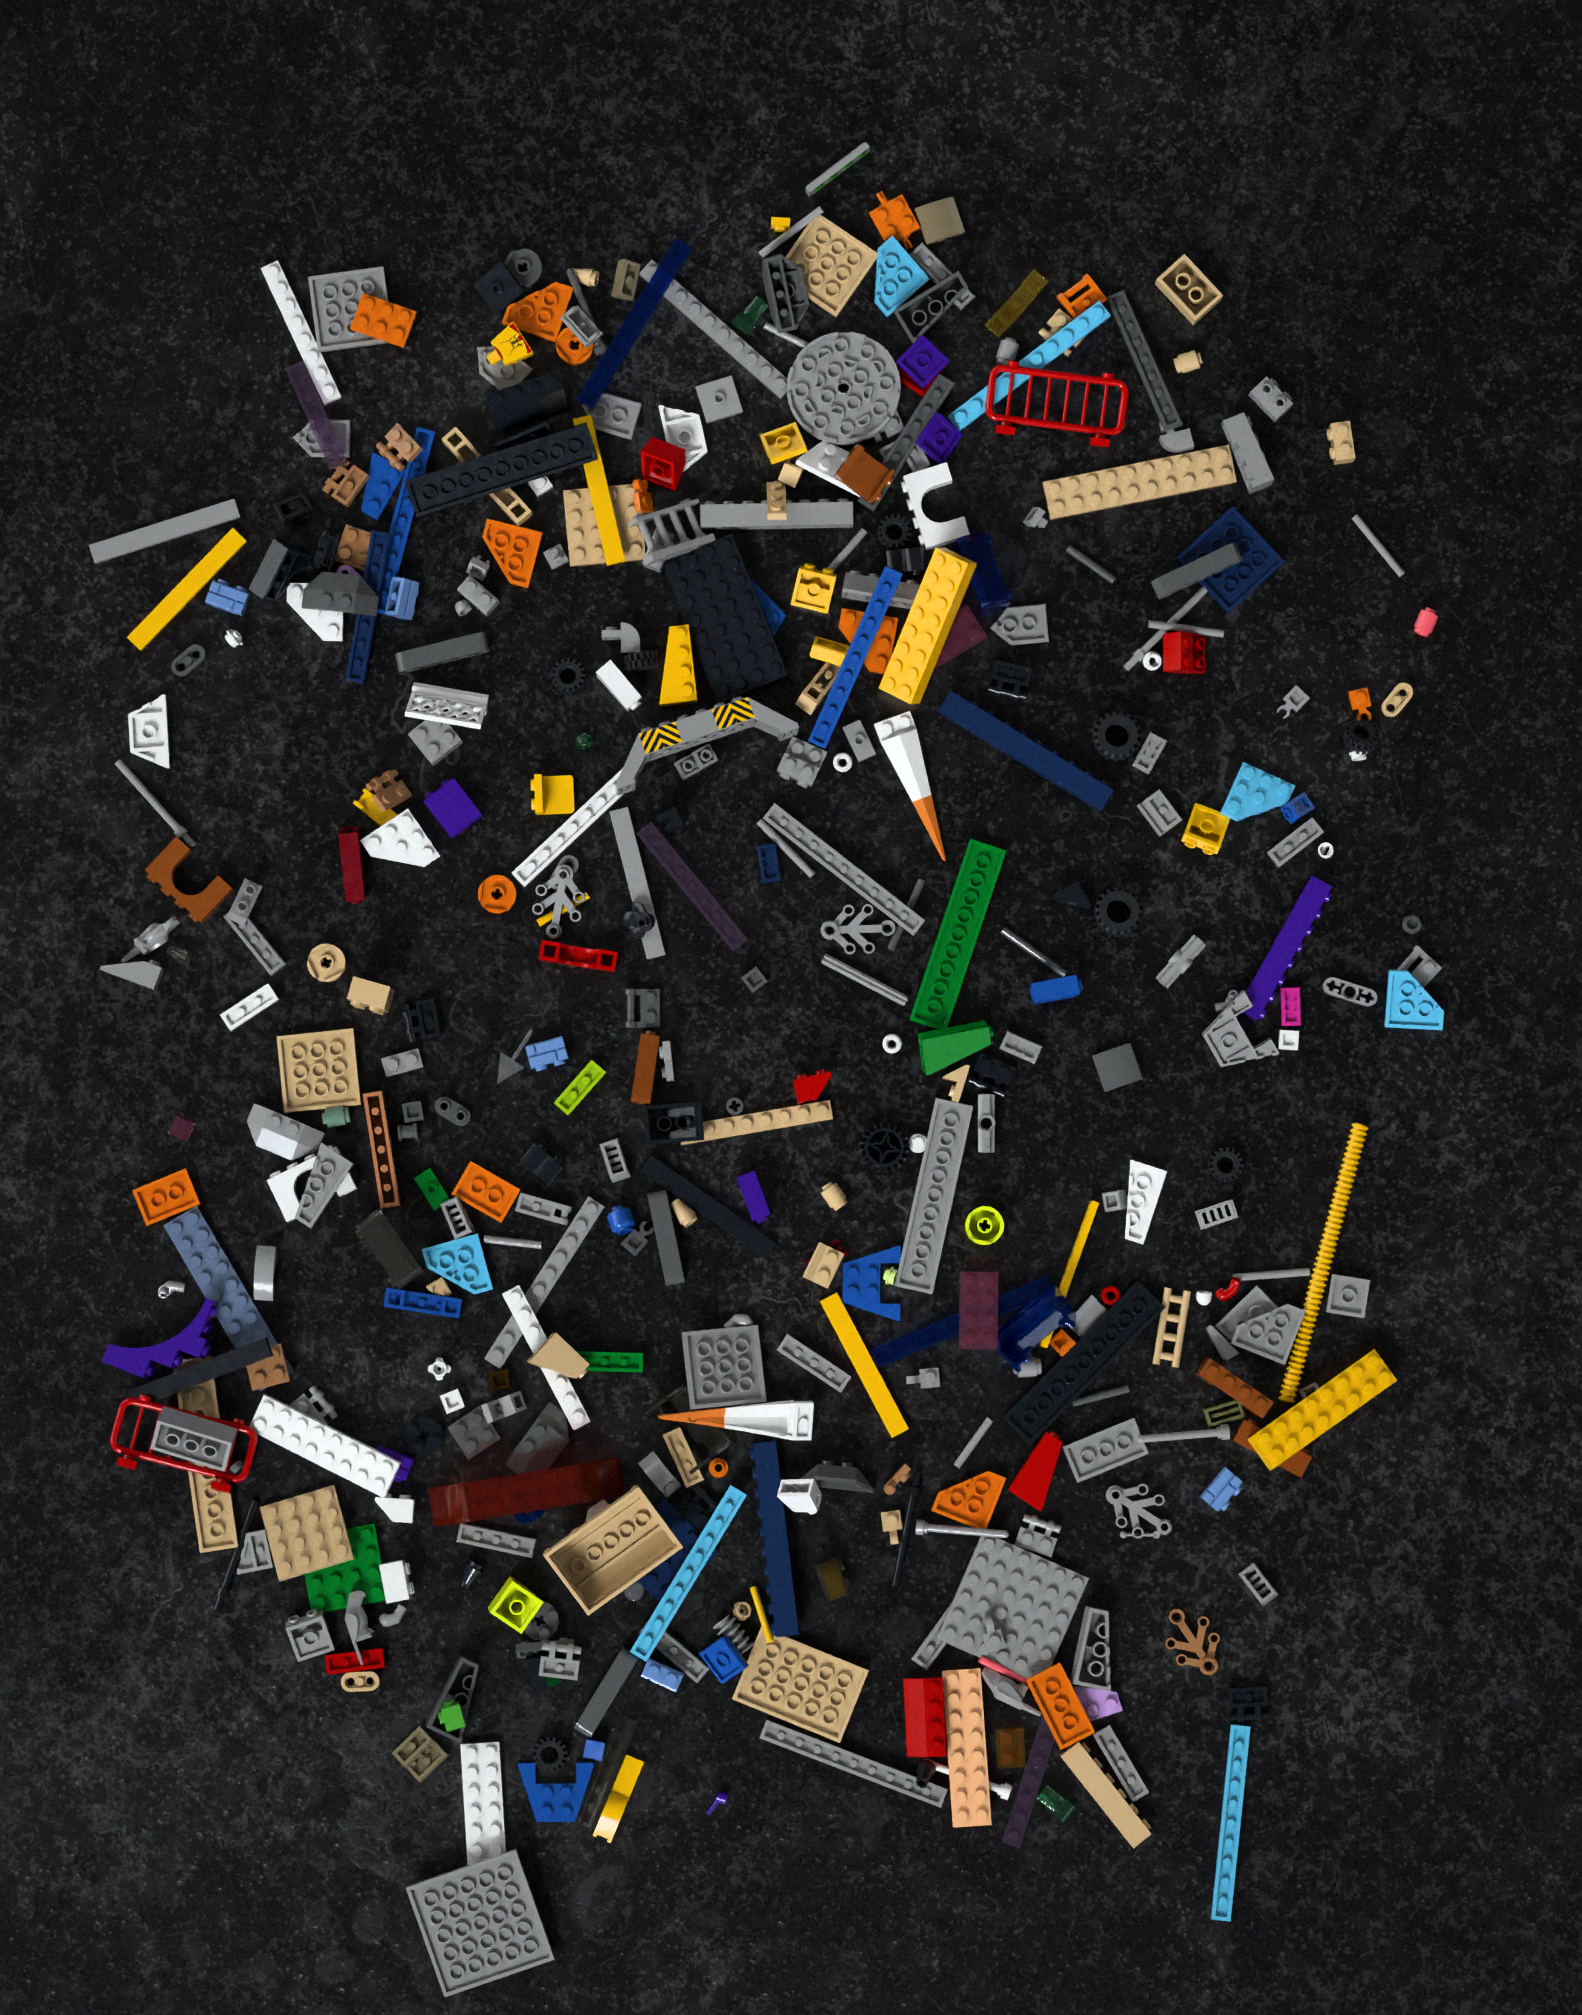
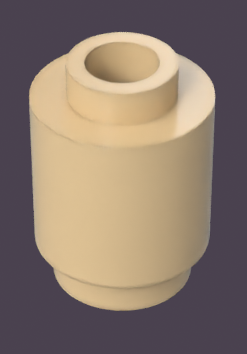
(1187, 362)
(834, 1195)

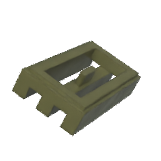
(1208, 1417)

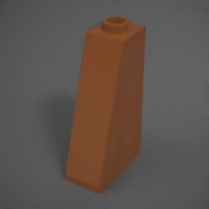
(645, 1068)

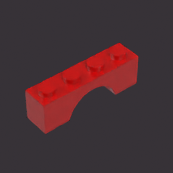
(578, 957)

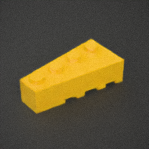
(678, 674)

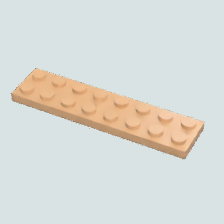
(966, 1747)

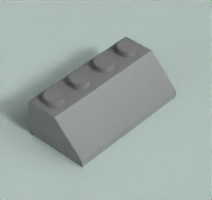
(862, 587)
(193, 1438)

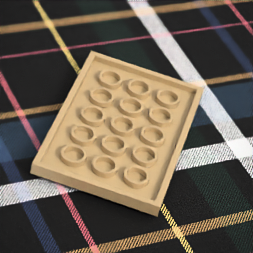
(801, 1685)

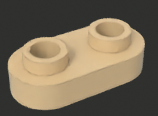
(1397, 700)
(360, 1681)

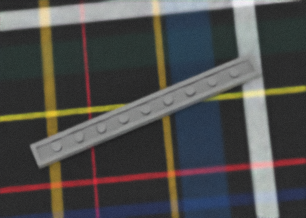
(721, 334)
(844, 869)
(547, 1278)
(851, 1763)

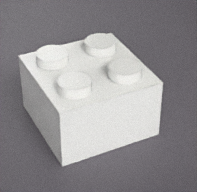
(396, 1581)

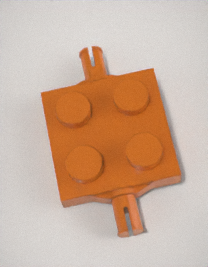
(894, 219)

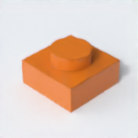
(1062, 1342)

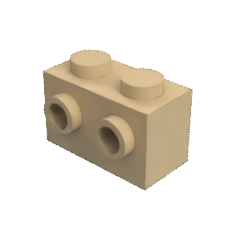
(1341, 442)

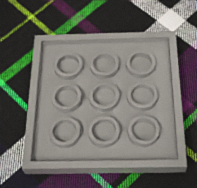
(335, 304)
(724, 1367)

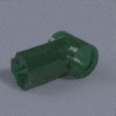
(747, 319)
(1060, 1806)

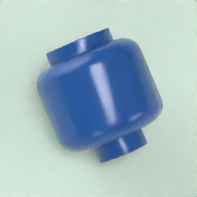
(621, 1220)

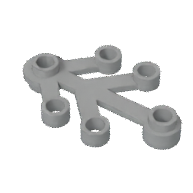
(559, 898)
(854, 929)
(1135, 1508)

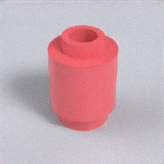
(1425, 622)

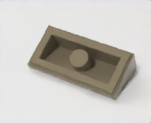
(626, 280)

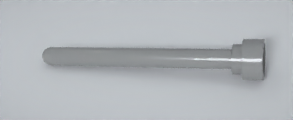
(1220, 1432)
(924, 1527)

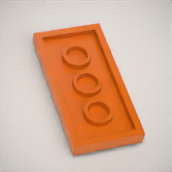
(1060, 1706)

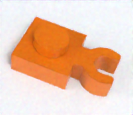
(642, 499)
(1360, 701)

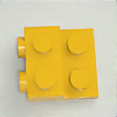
(783, 443)
(814, 588)
(1205, 829)

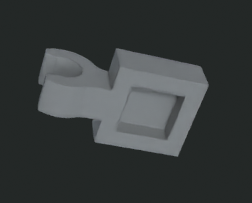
(927, 1378)
(993, 1637)

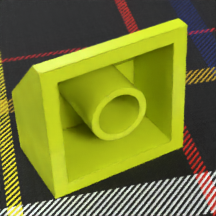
(515, 1605)

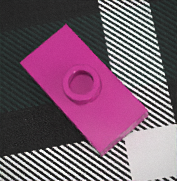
(1290, 1006)

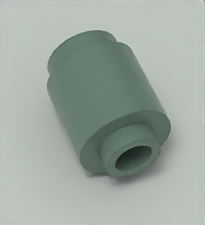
(336, 1116)

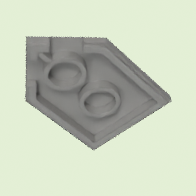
(499, 374)
(615, 415)
(308, 442)
(1023, 625)

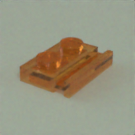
(1010, 1748)

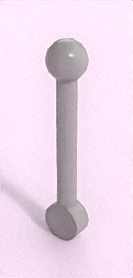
(1123, 1534)

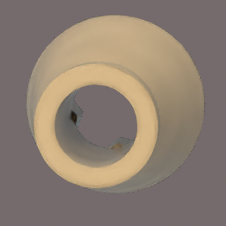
(587, 276)
(684, 1214)

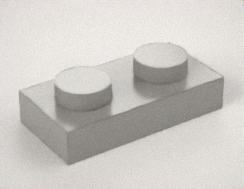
(402, 1062)

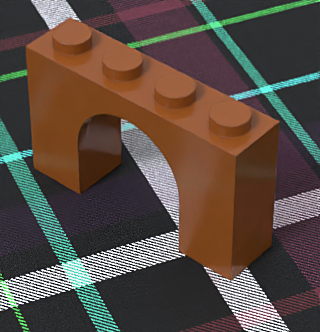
(163, 871)
(1234, 1387)

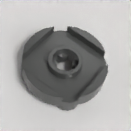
(533, 263)
(551, 1625)

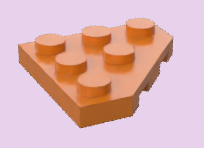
(540, 311)
(513, 549)
(882, 645)
(971, 1500)

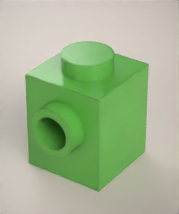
(451, 1715)

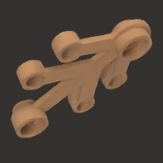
(1195, 1644)

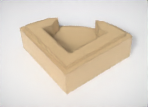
(439, 1287)

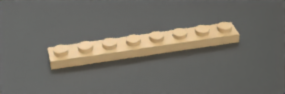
(766, 1121)

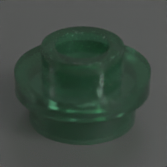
(583, 741)

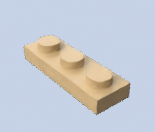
(776, 501)
(682, 1457)

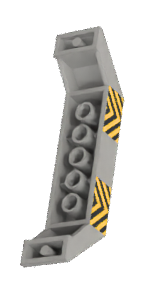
(699, 729)

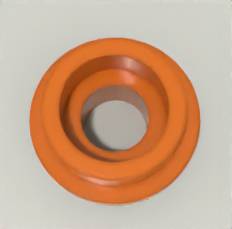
(723, 1463)

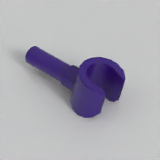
(721, 1797)

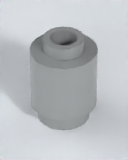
(1007, 351)
(1030, 1368)

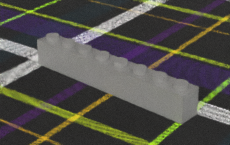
(754, 516)

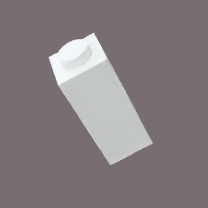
(619, 686)

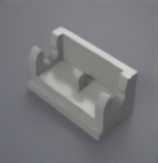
(581, 326)

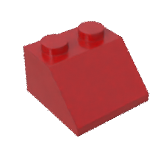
(662, 463)

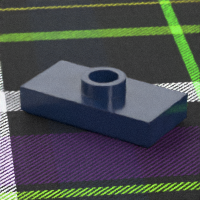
(768, 863)

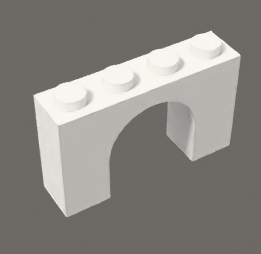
(917, 485)
(284, 1185)

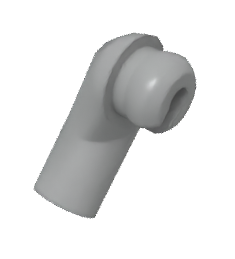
(1221, 1006)
(169, 1287)
(739, 1319)
(392, 1619)

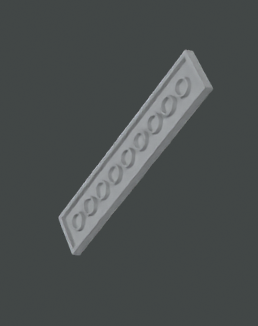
(933, 1196)

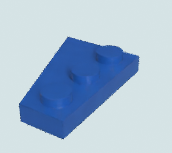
(380, 486)

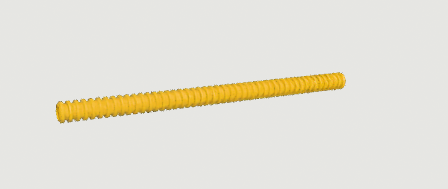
(1323, 1262)

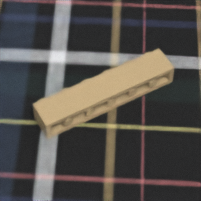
(1105, 1794)

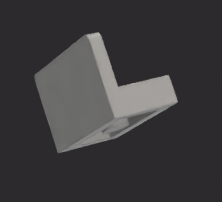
(1088, 1315)

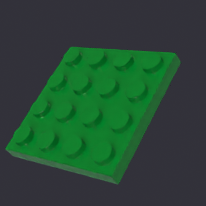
(331, 1586)

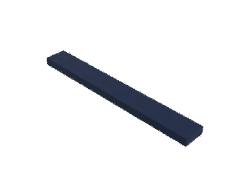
(365, 624)

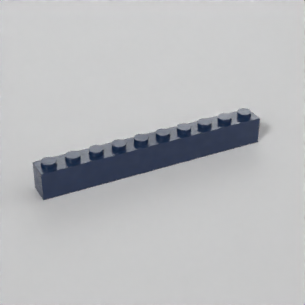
(1024, 750)
(775, 1539)

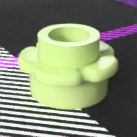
(890, 1276)

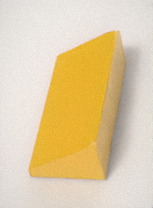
(828, 650)

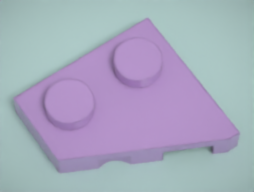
(1098, 1702)

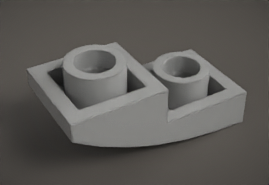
(696, 761)

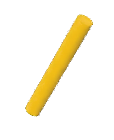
(548, 917)
(762, 1615)

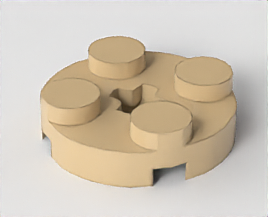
(323, 973)

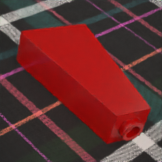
(1036, 1474)

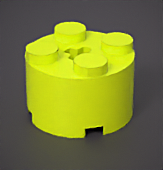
(990, 1234)

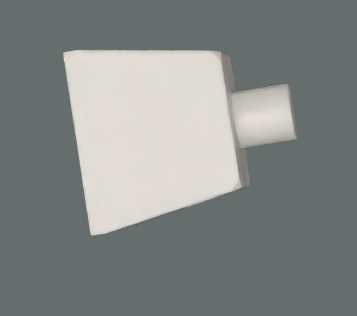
(800, 1495)

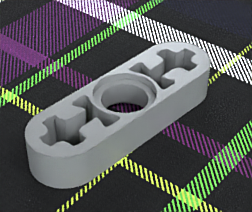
(1337, 982)

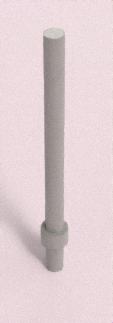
(1140, 653)
(179, 830)

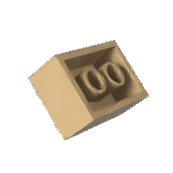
(1188, 289)
(370, 994)

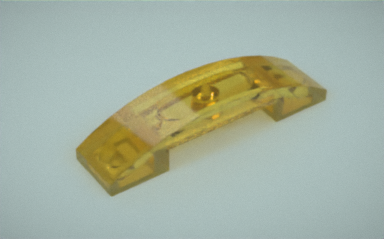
(1016, 303)

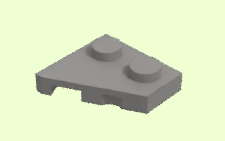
(256, 1553)

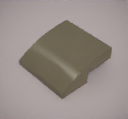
(939, 220)
(420, 1754)

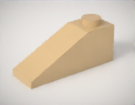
(818, 688)

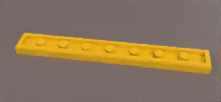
(602, 502)
(186, 589)
(1075, 1255)
(864, 1365)

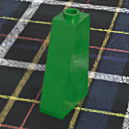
(951, 1044)

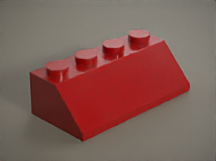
(924, 1717)

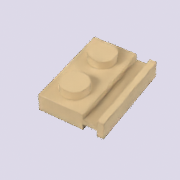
(823, 1265)

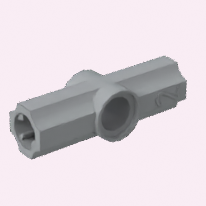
(1180, 961)
(986, 1137)

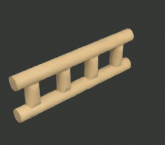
(1180, 1319)

